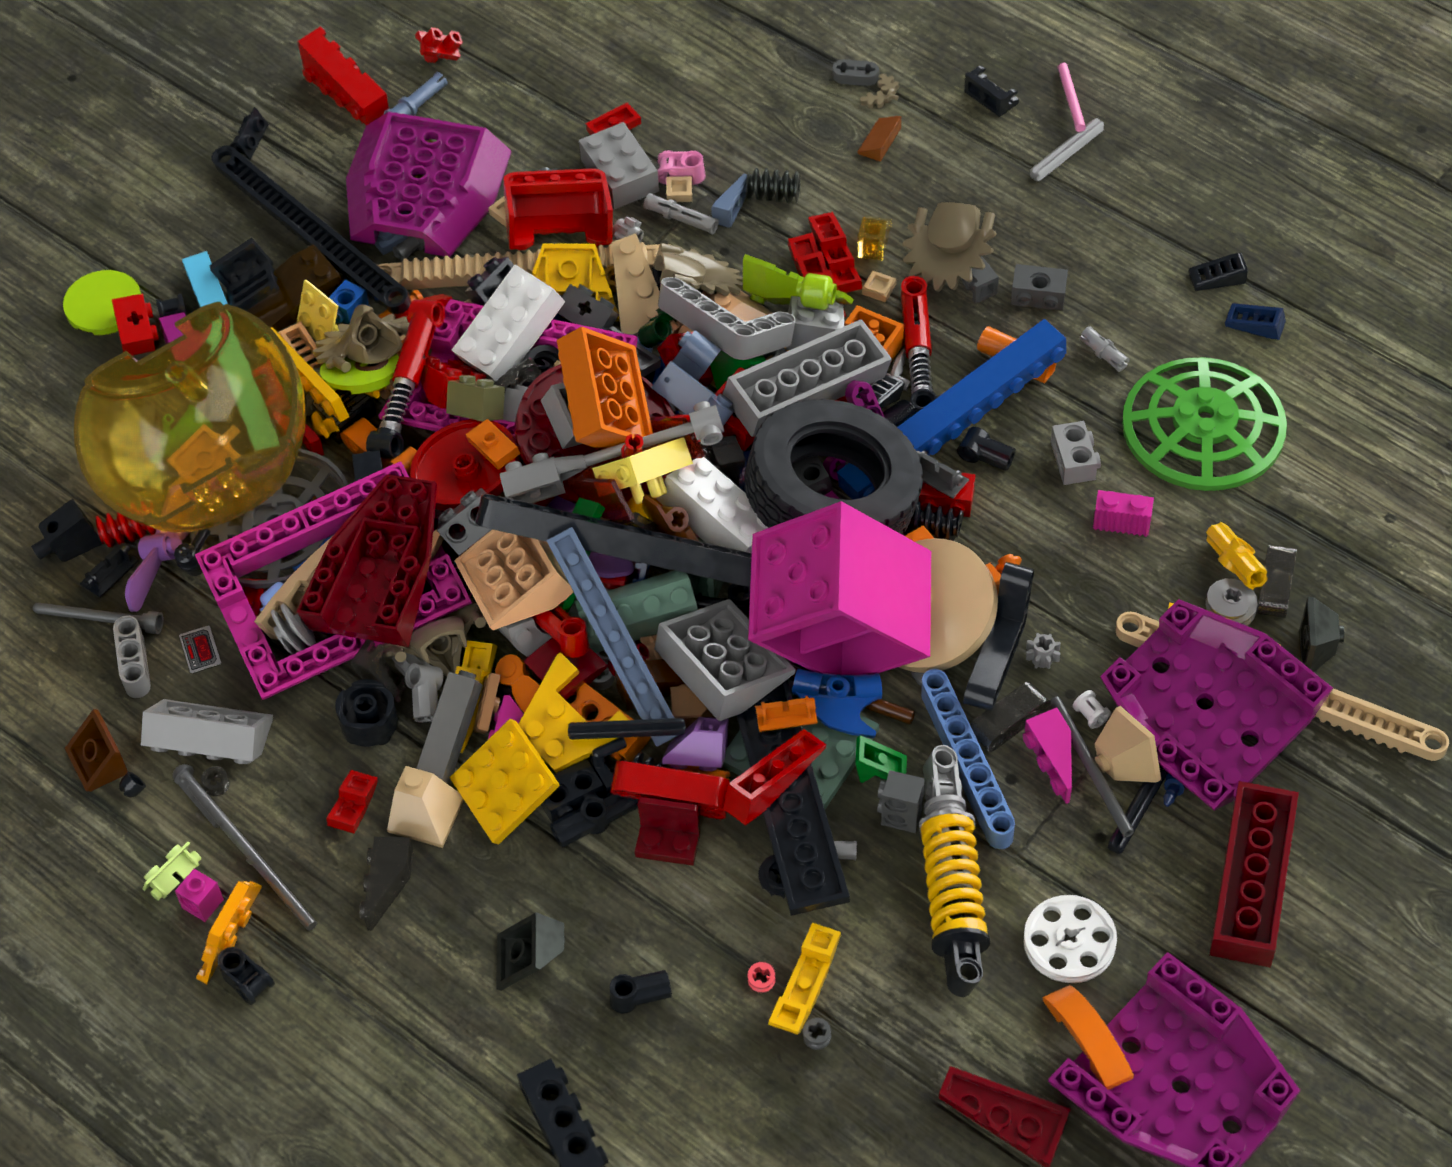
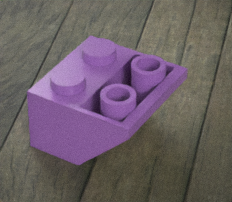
(700, 746)

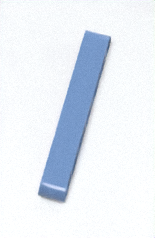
(969, 769)

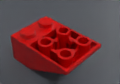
(436, 378)

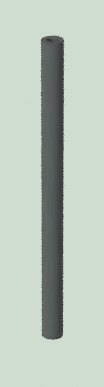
(1094, 771)

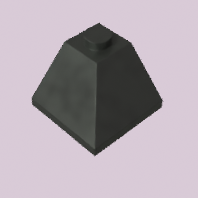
(1319, 634)
(527, 948)

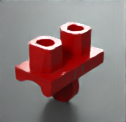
(436, 45)

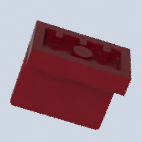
(667, 831)

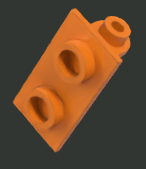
(786, 714)

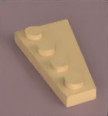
(634, 284)

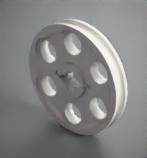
(1070, 952)

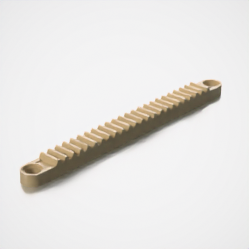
(458, 271)
(1338, 708)

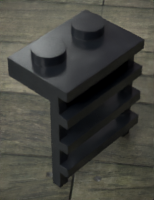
(246, 275)

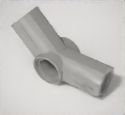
(425, 683)

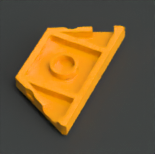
(222, 934)

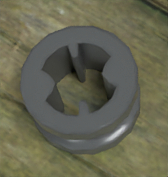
(822, 1040)

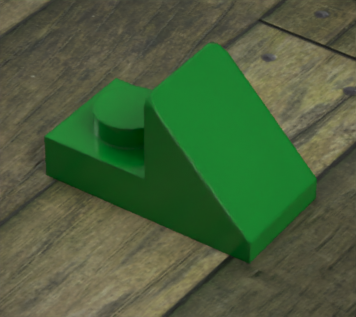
(877, 760)

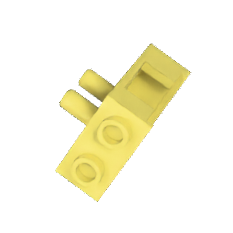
(647, 467)

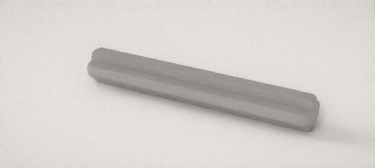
(1066, 150)

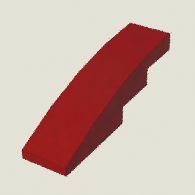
(837, 256)
(808, 257)

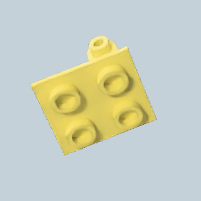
(317, 312)

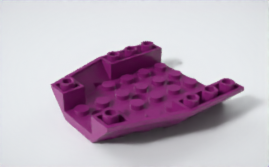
(446, 204)
(1247, 677)
(1193, 1037)

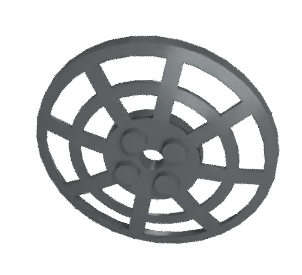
(278, 505)

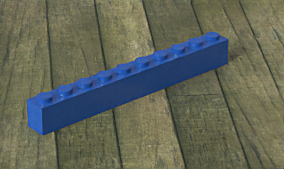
(971, 398)

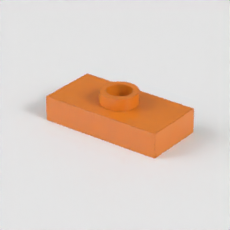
(493, 444)

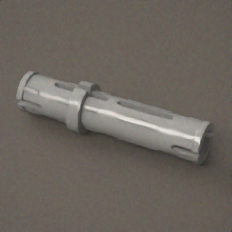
(671, 209)

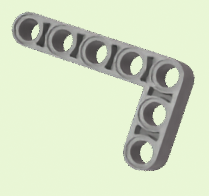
(721, 327)

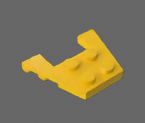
(575, 265)
(548, 720)

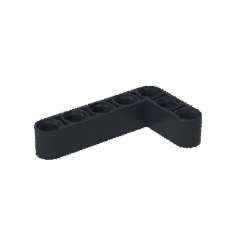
(1003, 638)

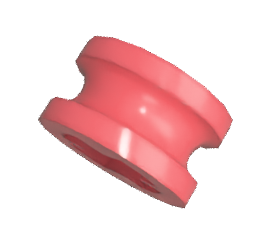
(765, 969)

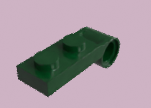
(655, 330)

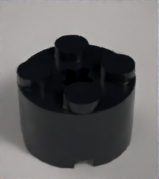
(367, 713)

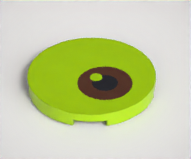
(361, 377)

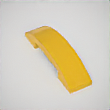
(806, 980)

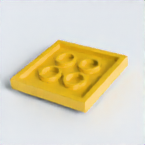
(504, 781)

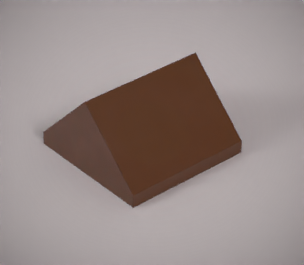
(95, 753)

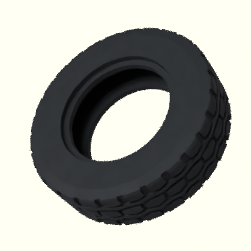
(836, 432)

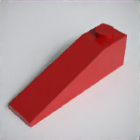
(770, 777)

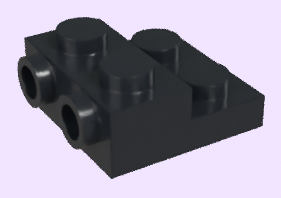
(484, 285)

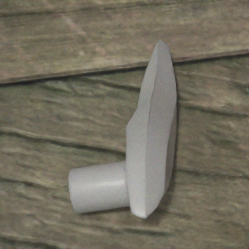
(897, 369)

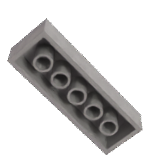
(807, 373)

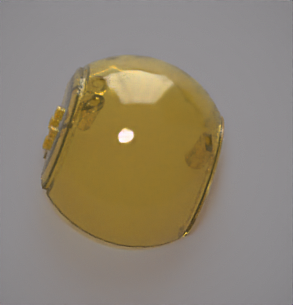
(194, 425)

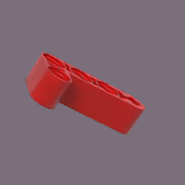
(673, 785)

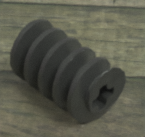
(773, 185)

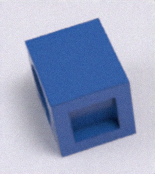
(347, 298)

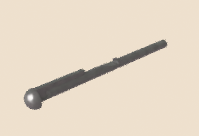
(183, 777)

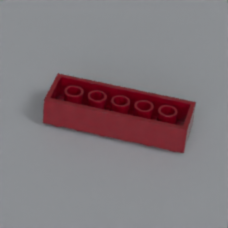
(1254, 874)

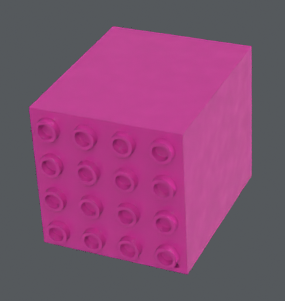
(840, 593)

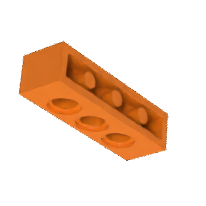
(589, 701)

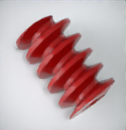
(119, 528)

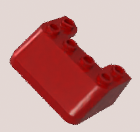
(557, 204)

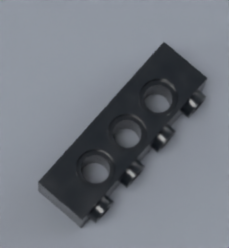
(546, 1080)

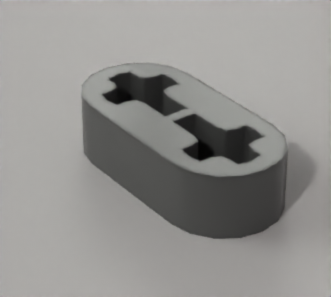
(855, 72)

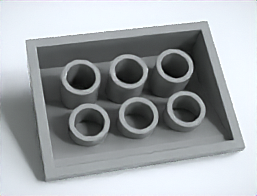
(718, 660)

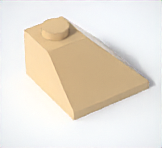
(1127, 749)
(423, 807)

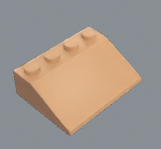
(512, 577)

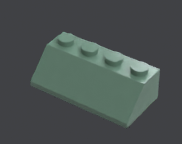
(647, 604)

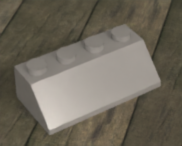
(205, 730)

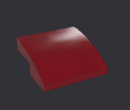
(588, 665)

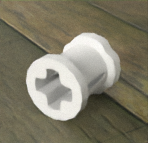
(1091, 709)

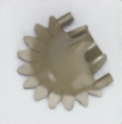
(949, 244)
(697, 270)
(364, 340)
(441, 639)

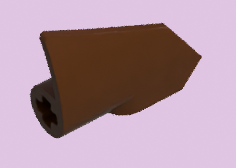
(670, 519)

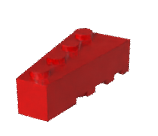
(341, 78)

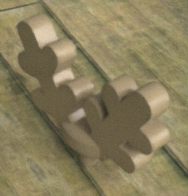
(887, 87)

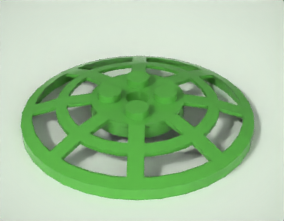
(1204, 430)

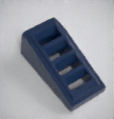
(1265, 328)

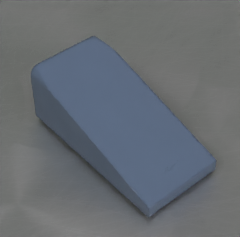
(730, 202)

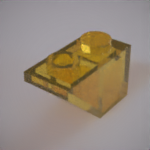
(873, 237)

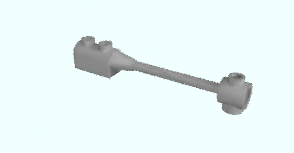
(546, 475)

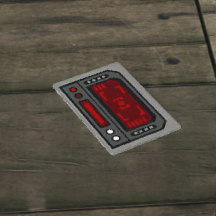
(200, 649)

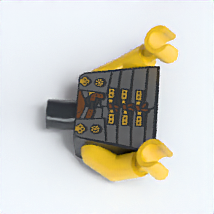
(357, 407)

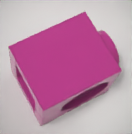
(199, 895)

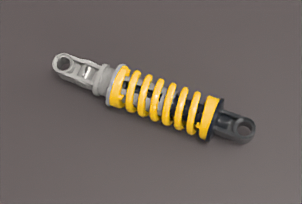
(952, 874)

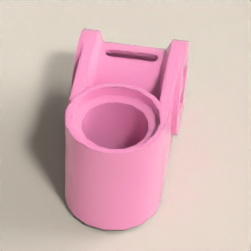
(681, 164)

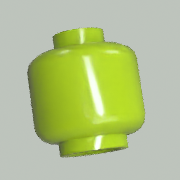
(816, 291)

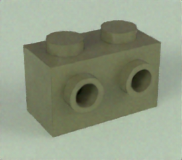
(475, 399)

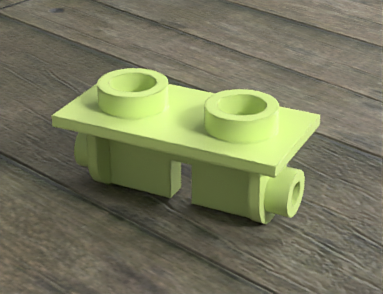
(162, 878)

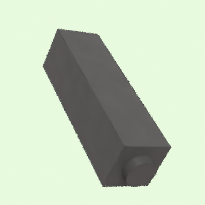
(450, 724)

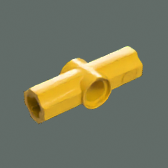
(1236, 555)

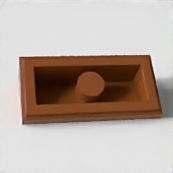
(881, 137)

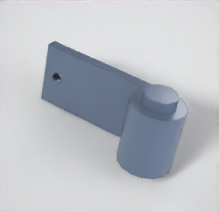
(695, 354)
(686, 392)

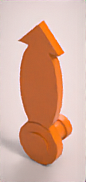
(514, 674)

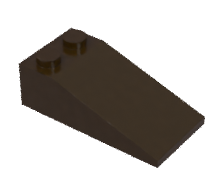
(282, 307)

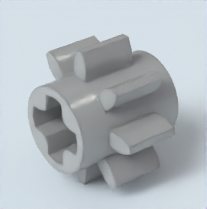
(627, 227)
(1043, 651)

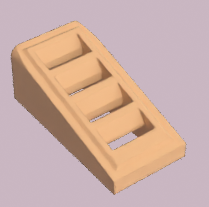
(296, 331)

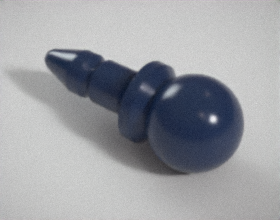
(1173, 789)

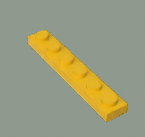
(318, 388)

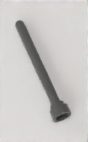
(150, 622)

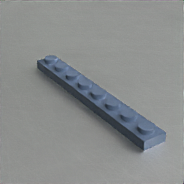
(610, 629)

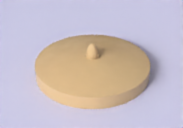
(961, 605)

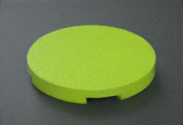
(90, 304)

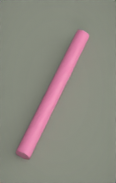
(1071, 97)

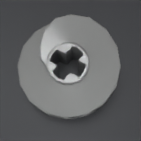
(1232, 600)
(293, 631)

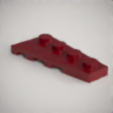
(1014, 1116)

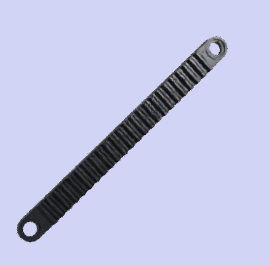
(311, 229)

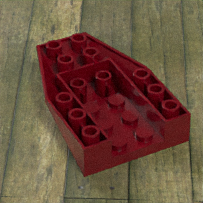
(376, 565)

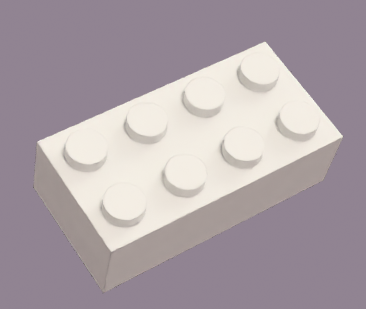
(508, 324)
(714, 504)

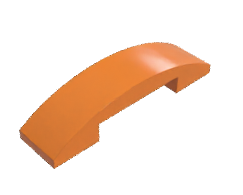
(1091, 1034)

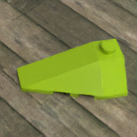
(772, 284)

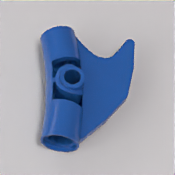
(840, 698)

